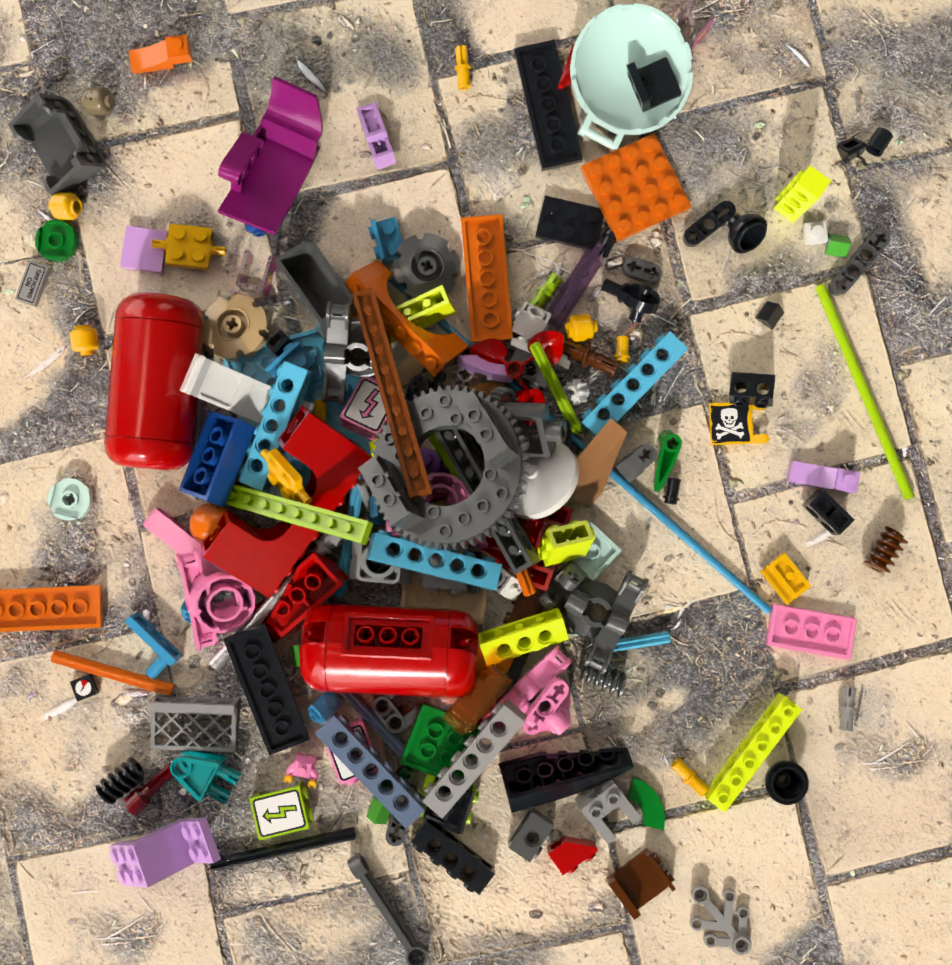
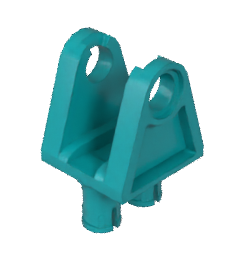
(202, 773)

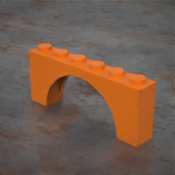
(429, 349)

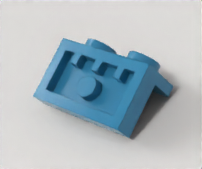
(387, 239)
(292, 353)

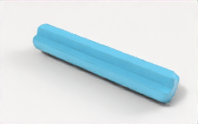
(643, 641)

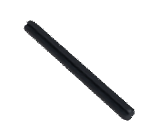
(284, 849)

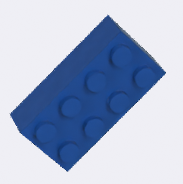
(217, 458)

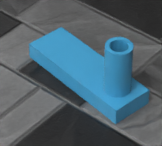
(147, 632)

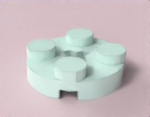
(59, 504)

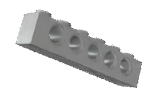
(443, 801)

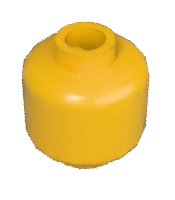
(65, 206)
(581, 328)
(84, 339)

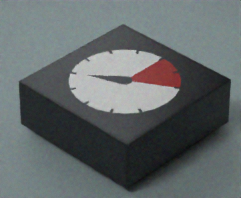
(84, 687)

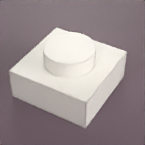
(815, 233)

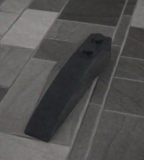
(550, 777)

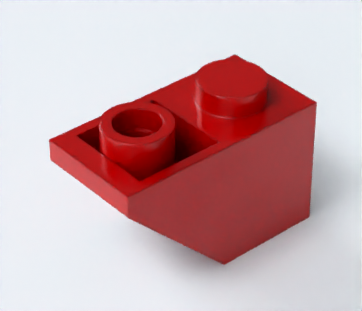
(570, 852)

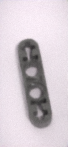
(859, 262)

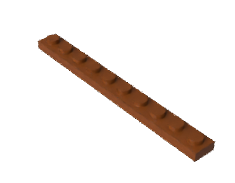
(392, 394)

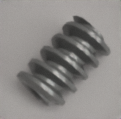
(607, 680)

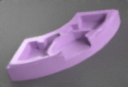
(475, 364)

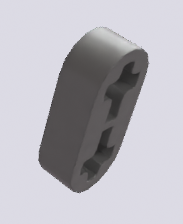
(644, 266)

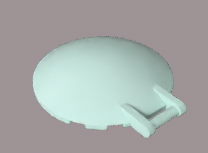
(600, 70)

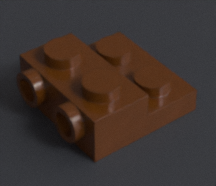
(524, 608)

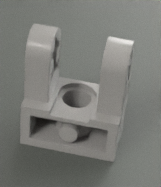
(600, 801)

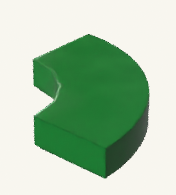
(649, 803)

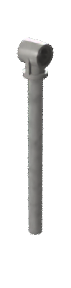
(323, 545)

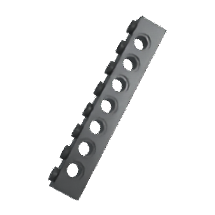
(470, 467)

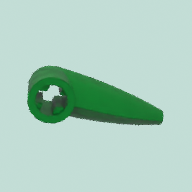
(666, 458)

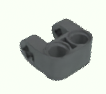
(633, 466)
(562, 583)
(392, 711)

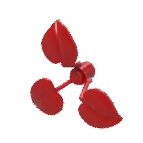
(495, 352)

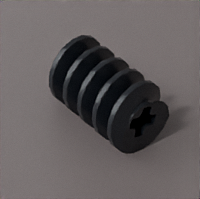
(122, 782)

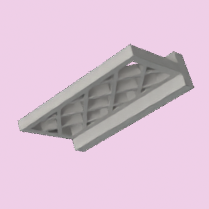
(192, 706)

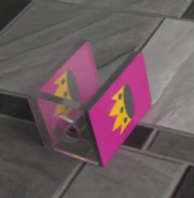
(685, 19)
(245, 270)

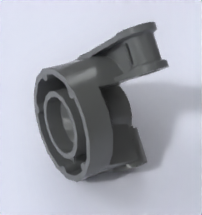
(343, 334)
(606, 633)

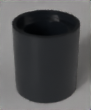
(879, 141)

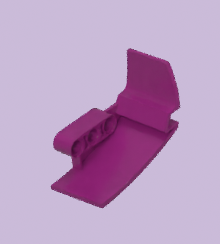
(275, 160)

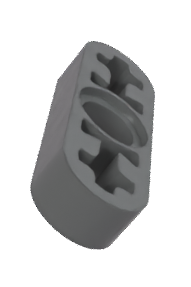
(391, 827)

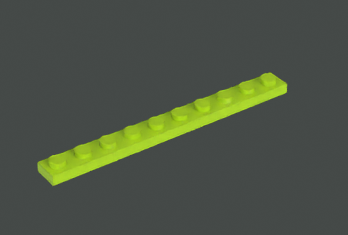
(300, 514)

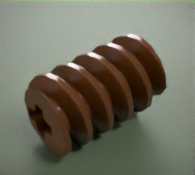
(887, 546)

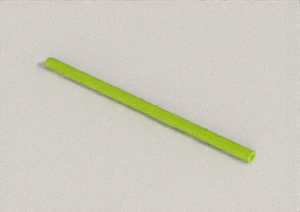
(864, 392)

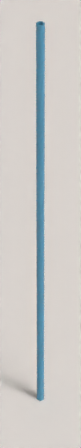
(637, 495)

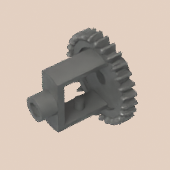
(549, 430)

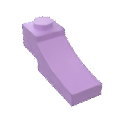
(376, 136)
(823, 477)

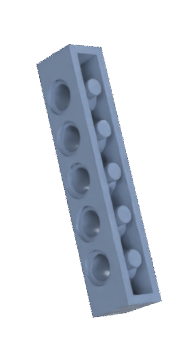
(404, 813)

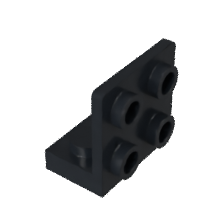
(653, 83)

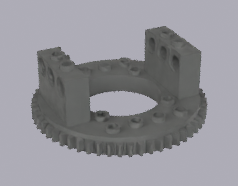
(490, 501)

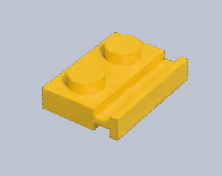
(785, 578)

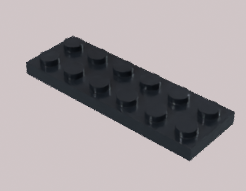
(547, 105)
(266, 688)

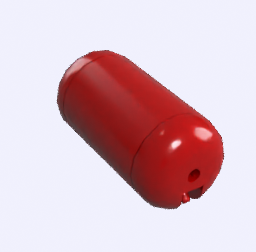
(152, 350)
(389, 650)

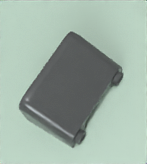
(59, 141)

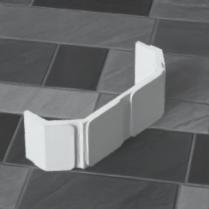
(229, 389)

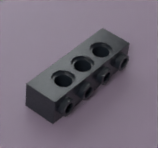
(472, 881)

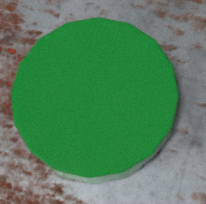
(56, 240)

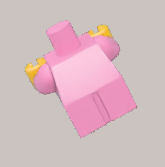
(304, 767)

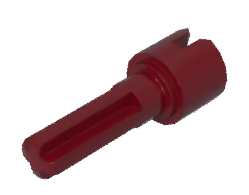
(140, 797)

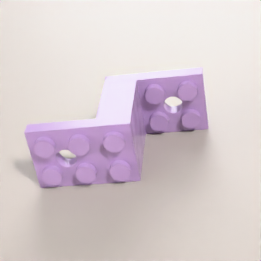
(164, 852)

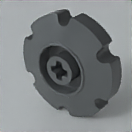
(413, 255)

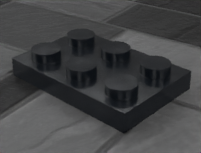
(569, 223)

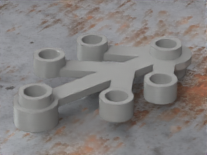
(722, 922)

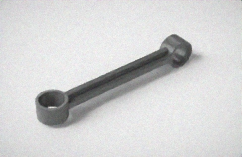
(361, 871)

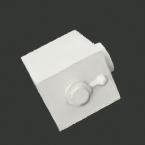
(530, 321)
(508, 585)

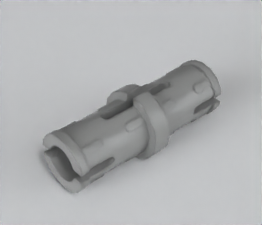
(847, 708)

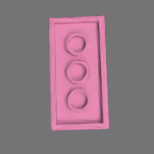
(811, 631)

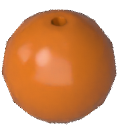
(205, 520)

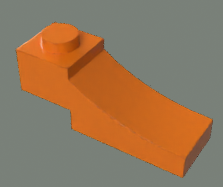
(161, 55)

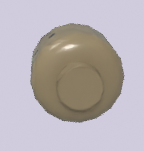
(97, 101)

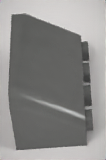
(312, 283)

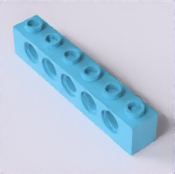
(673, 349)
(300, 377)
(486, 579)

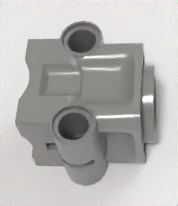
(362, 569)

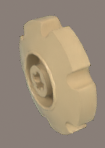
(235, 327)

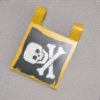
(733, 425)

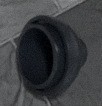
(746, 232)
(792, 789)

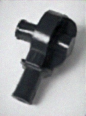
(636, 296)

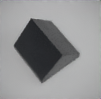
(851, 149)
(770, 314)
(278, 342)

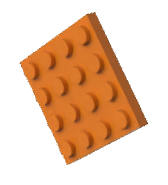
(635, 187)

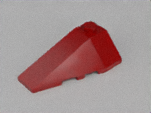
(309, 587)

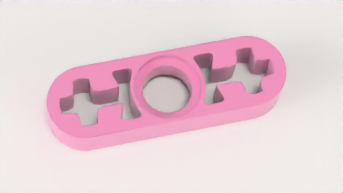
(559, 697)

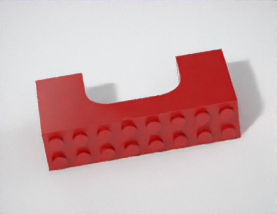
(268, 555)

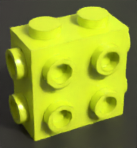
(566, 542)

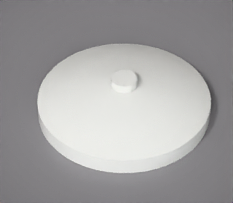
(549, 484)

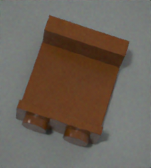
(640, 881)

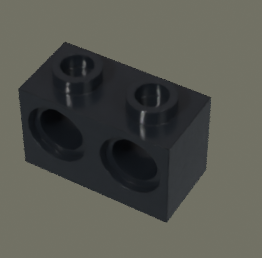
(752, 383)
(828, 512)

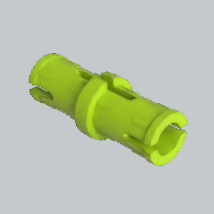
(545, 292)

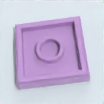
(138, 250)

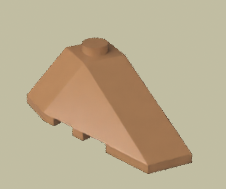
(597, 463)

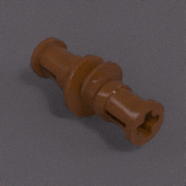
(589, 357)

